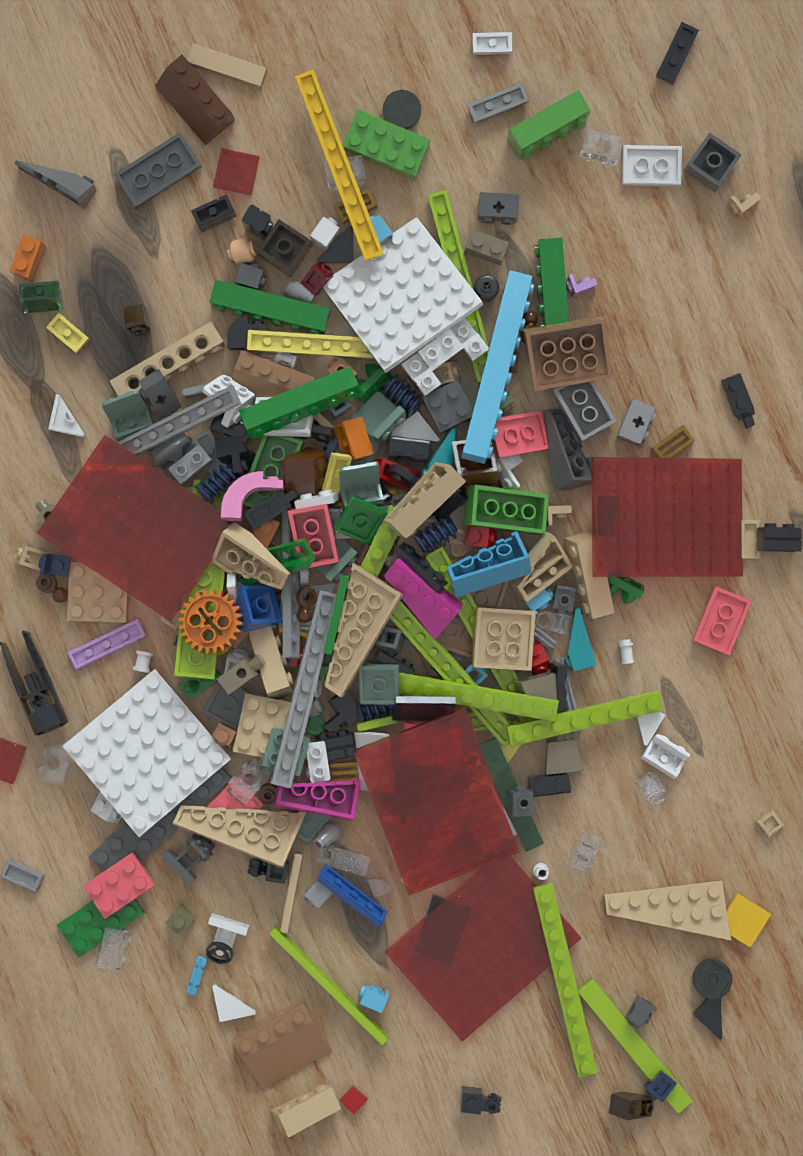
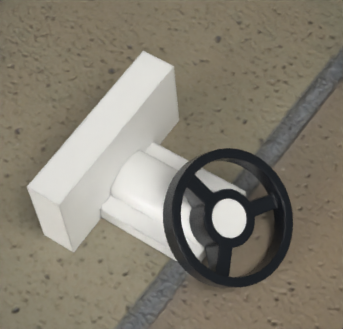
(224, 937)

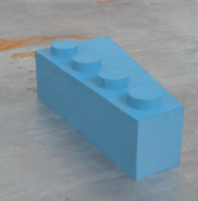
(490, 566)

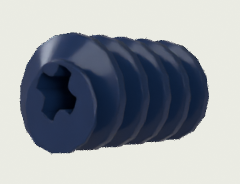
(402, 395)
(216, 483)
(436, 534)
(371, 709)

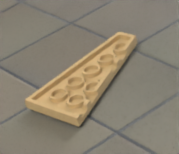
(362, 619)
(250, 831)
(688, 908)

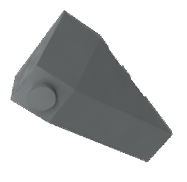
(67, 184)
(567, 461)

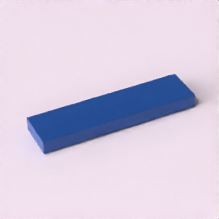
(351, 895)

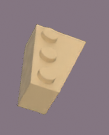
(547, 565)
(305, 1110)

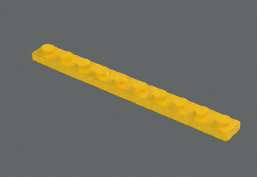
(339, 165)

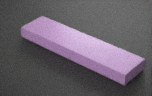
(107, 644)

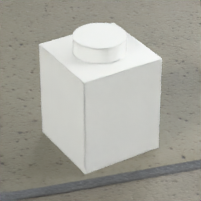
(325, 232)

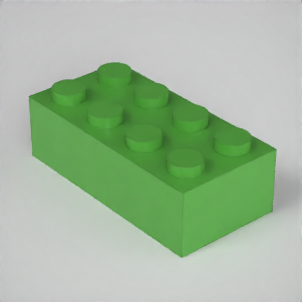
(548, 125)
(386, 144)
(269, 460)
(506, 509)

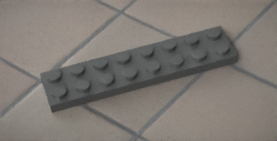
(126, 840)

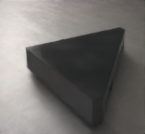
(340, 250)
(710, 1015)

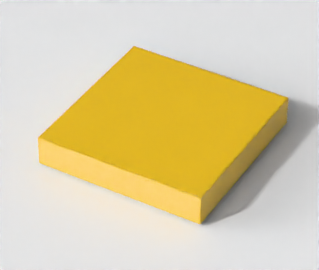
(746, 919)

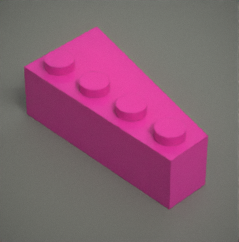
(431, 608)
(321, 798)

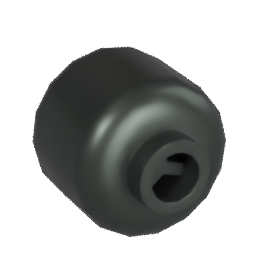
(486, 281)

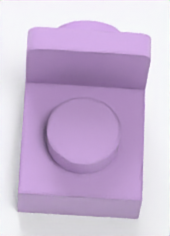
(585, 285)

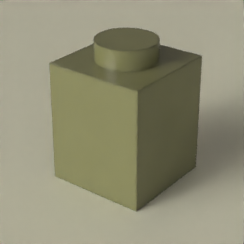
(180, 920)

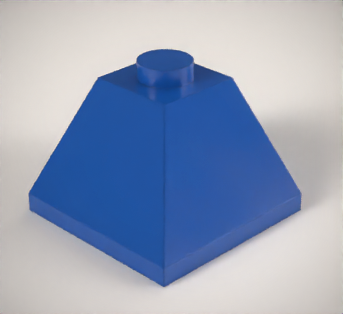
(258, 607)

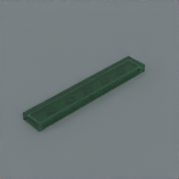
(504, 783)

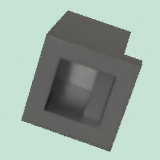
(561, 591)
(640, 1012)

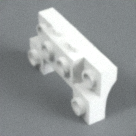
(441, 349)

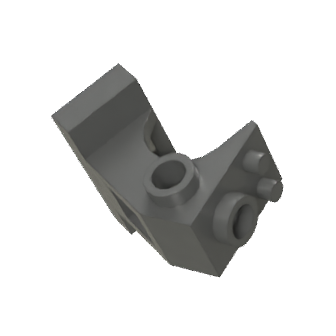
(183, 863)

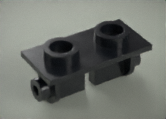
(456, 500)

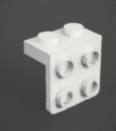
(245, 396)

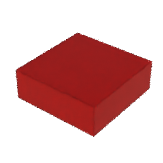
(353, 1099)

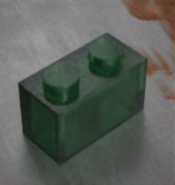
(41, 296)

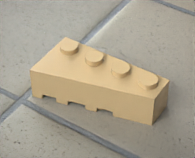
(424, 499)
(592, 590)
(274, 673)

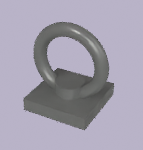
(170, 452)

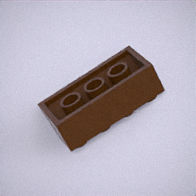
(194, 100)

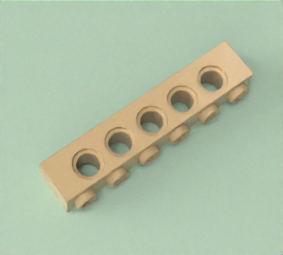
(173, 352)

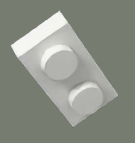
(492, 43)
(308, 500)

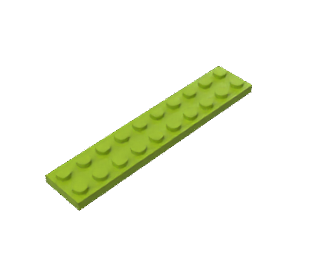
(189, 661)

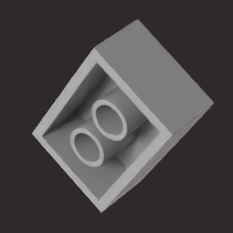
(584, 409)

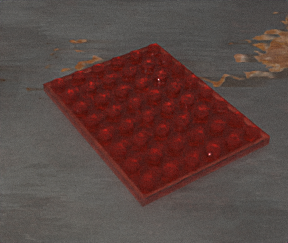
(666, 517)
(136, 528)
(436, 801)
(477, 946)

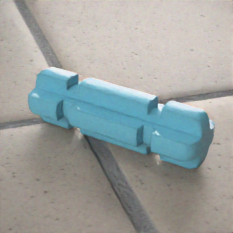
(196, 975)

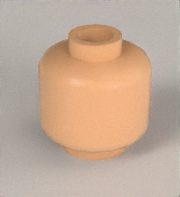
(242, 251)

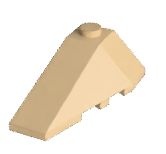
(243, 554)

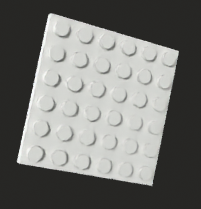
(402, 296)
(146, 753)

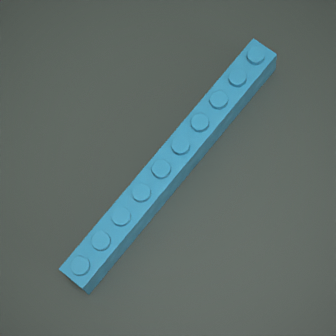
(496, 369)

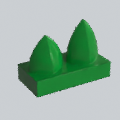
(374, 384)
(630, 588)
(194, 686)

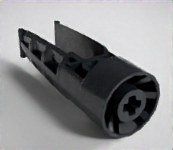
(46, 716)

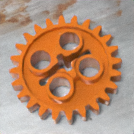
(223, 609)

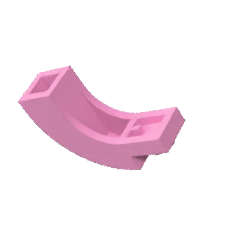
(241, 489)

